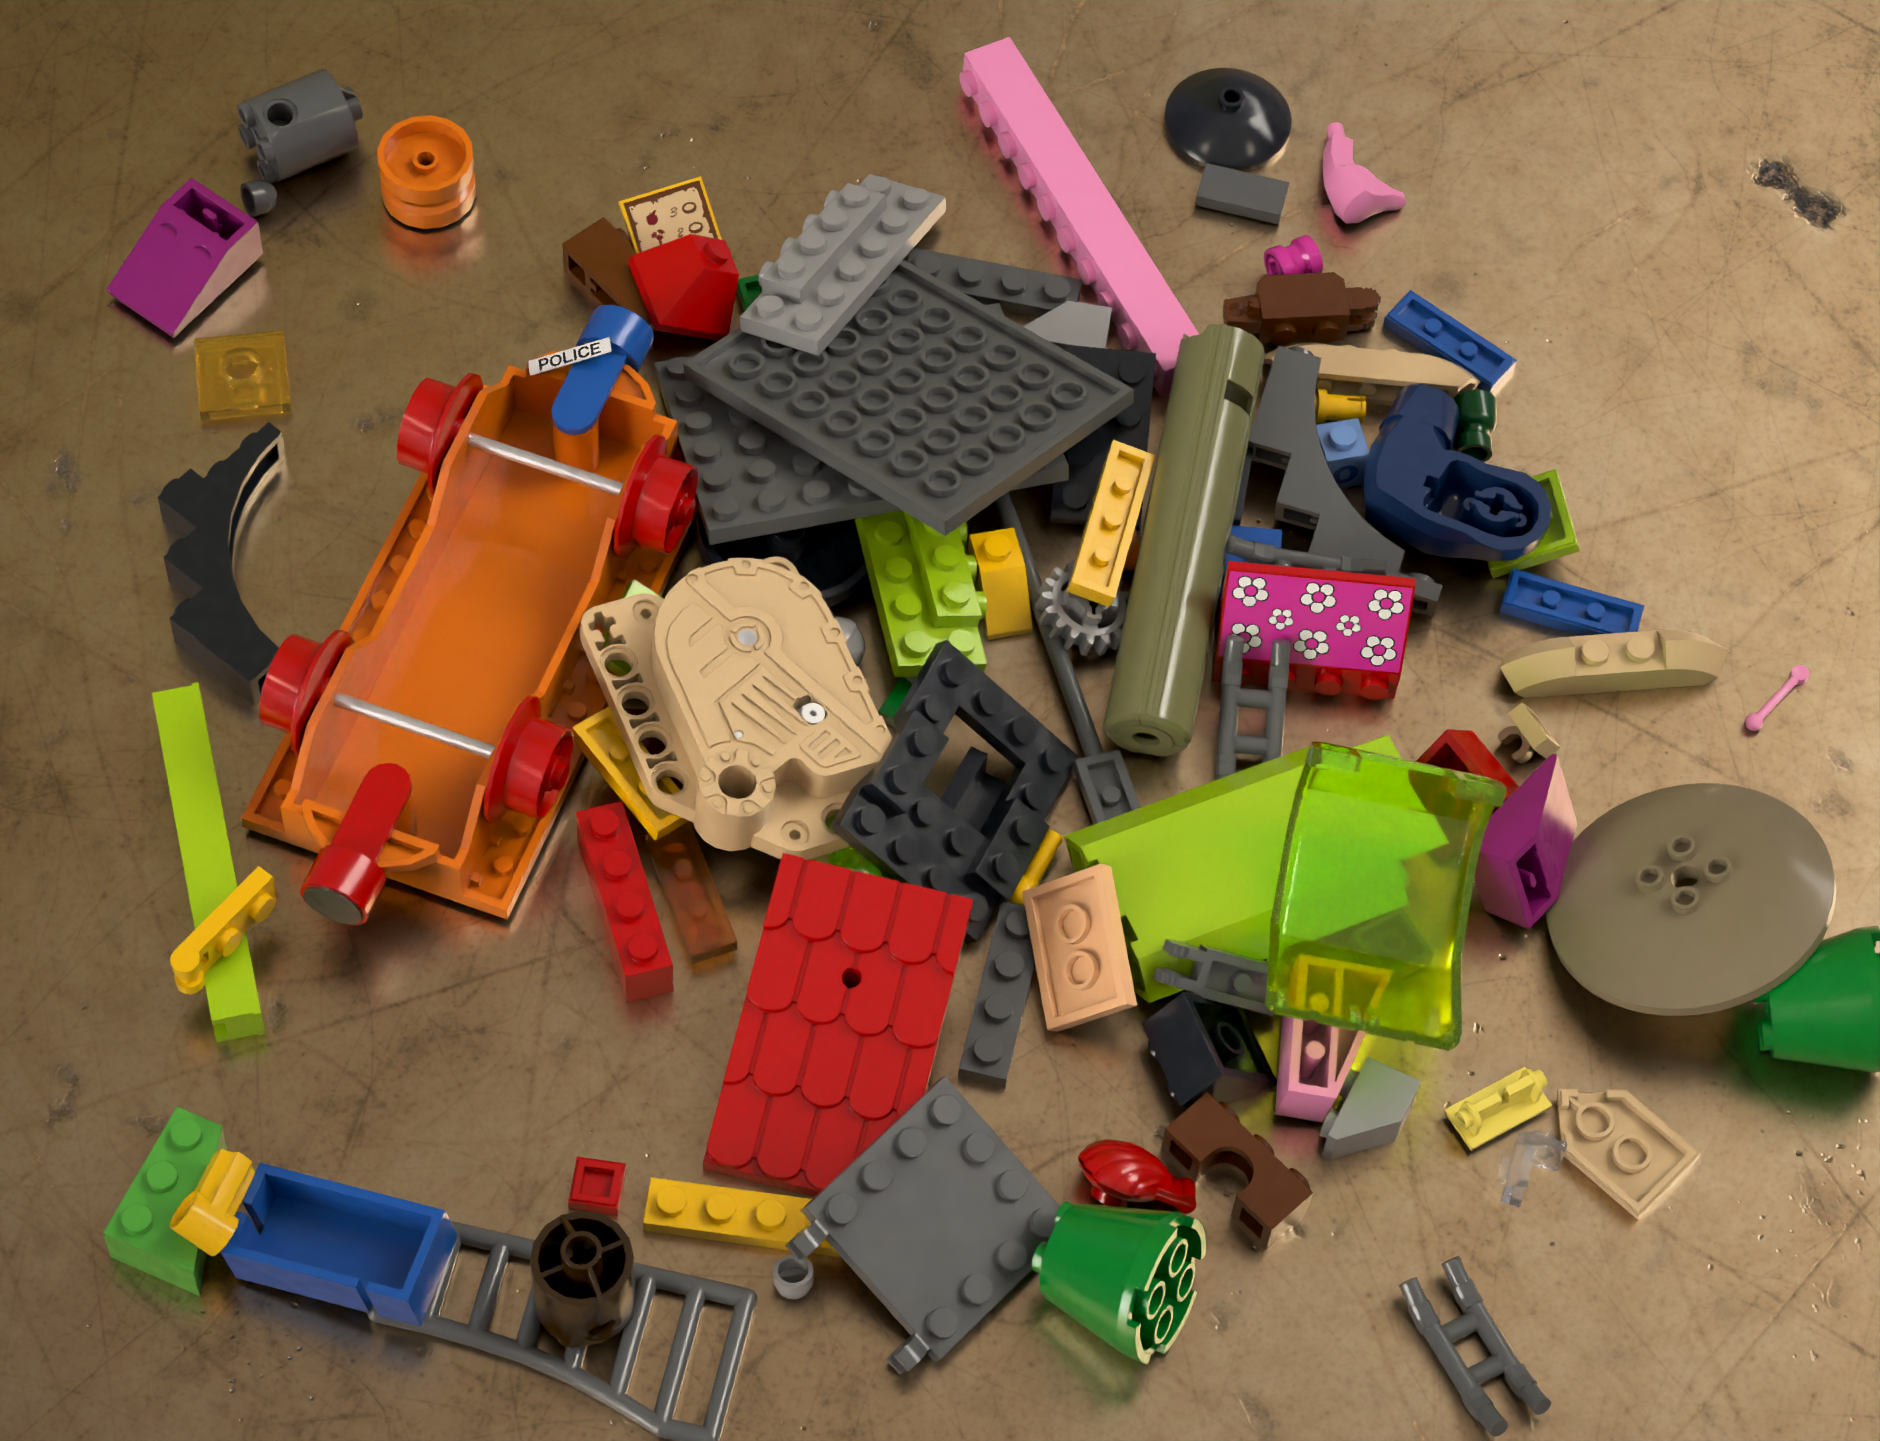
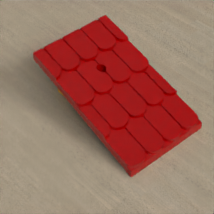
(834, 1022)

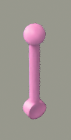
(1798, 676)

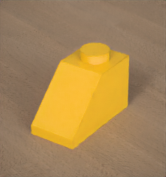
(1004, 582)

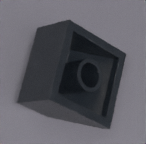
(1207, 1050)

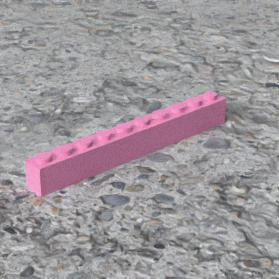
(1077, 205)

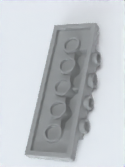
(839, 261)

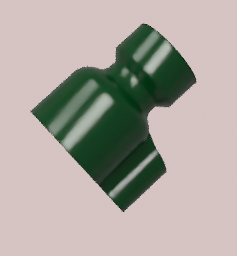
(1476, 423)

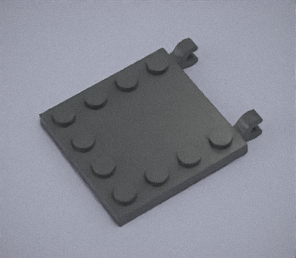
(933, 1221)

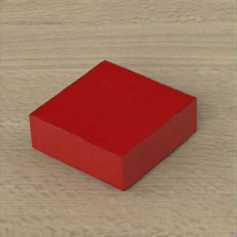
(597, 1186)

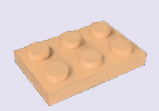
(1079, 948)

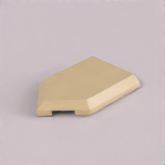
(1622, 1146)

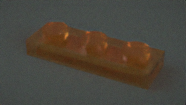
(691, 894)

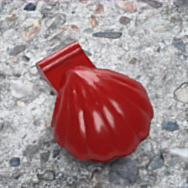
(1130, 1173)

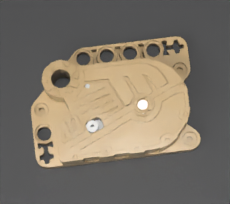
(729, 713)

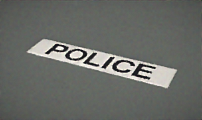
(569, 356)

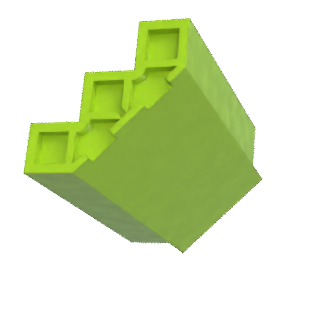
(1199, 865)

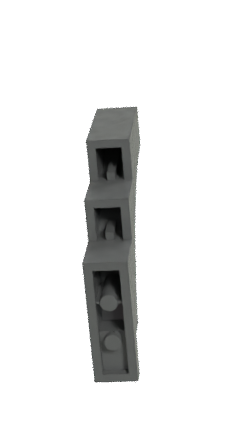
(1309, 496)

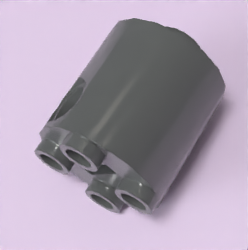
(300, 125)

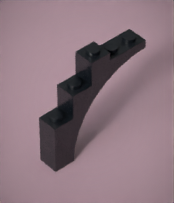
(208, 516)

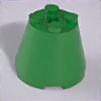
(1828, 1006)
(1122, 1273)

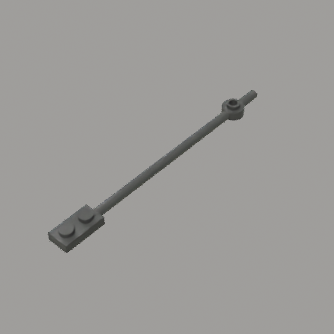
(1100, 774)

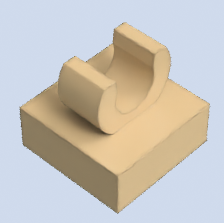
(1531, 731)

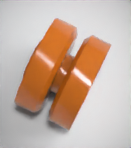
(426, 171)

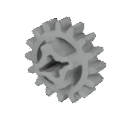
(1078, 618)

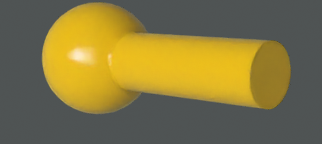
(1038, 865)

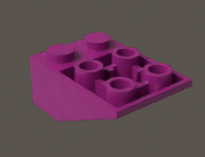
(186, 257)
(1527, 847)

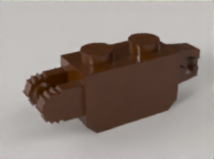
(1302, 309)

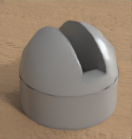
(793, 1277)

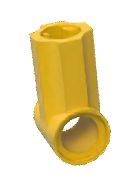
(209, 1211)

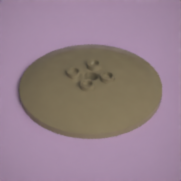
(1702, 947)

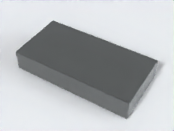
(1242, 193)

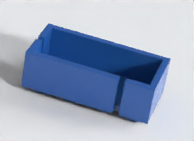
(340, 1244)

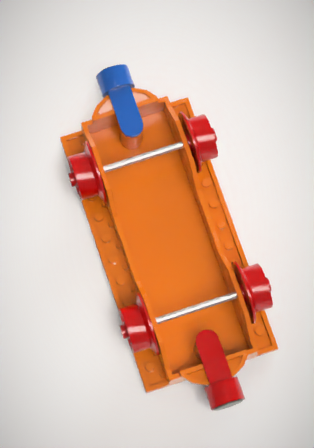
(447, 701)

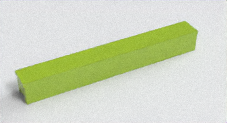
(206, 853)

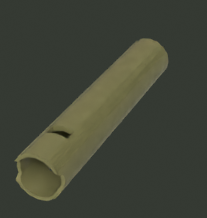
(1184, 542)

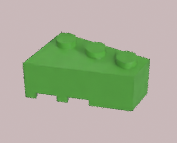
(140, 1226)

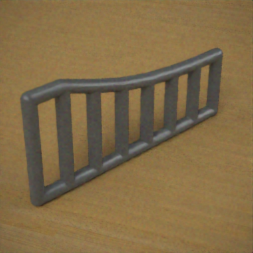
(614, 1395)

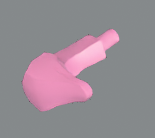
(1351, 187)

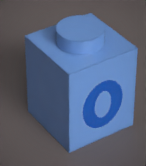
(1344, 451)

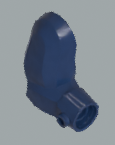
(1444, 497)

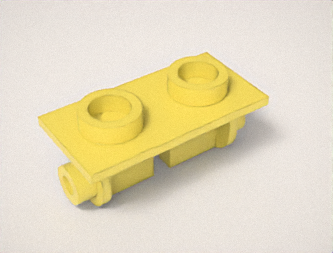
(1499, 1107)

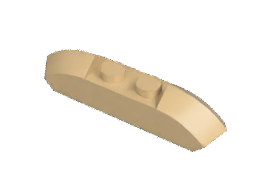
(1380, 372)
(1613, 663)

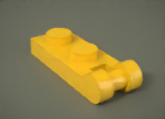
(223, 930)

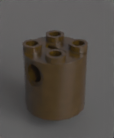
(583, 1278)

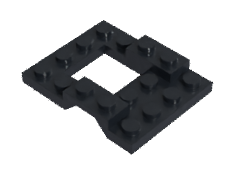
(921, 838)

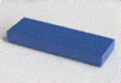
(1447, 338)
(1568, 606)

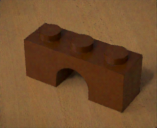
(1213, 1137)

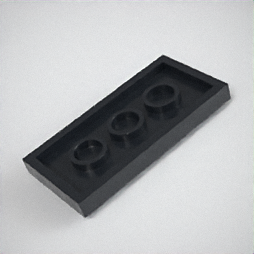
(1074, 497)

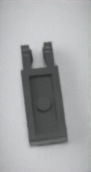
(1218, 975)

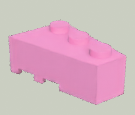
(1312, 1067)

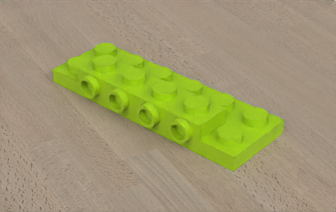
(922, 589)

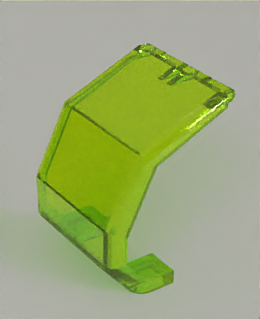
(1377, 894)

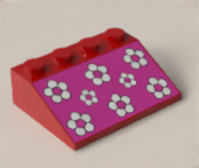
(1341, 626)

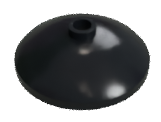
(1223, 133)

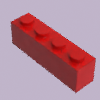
(624, 902)

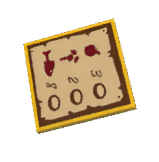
(669, 215)

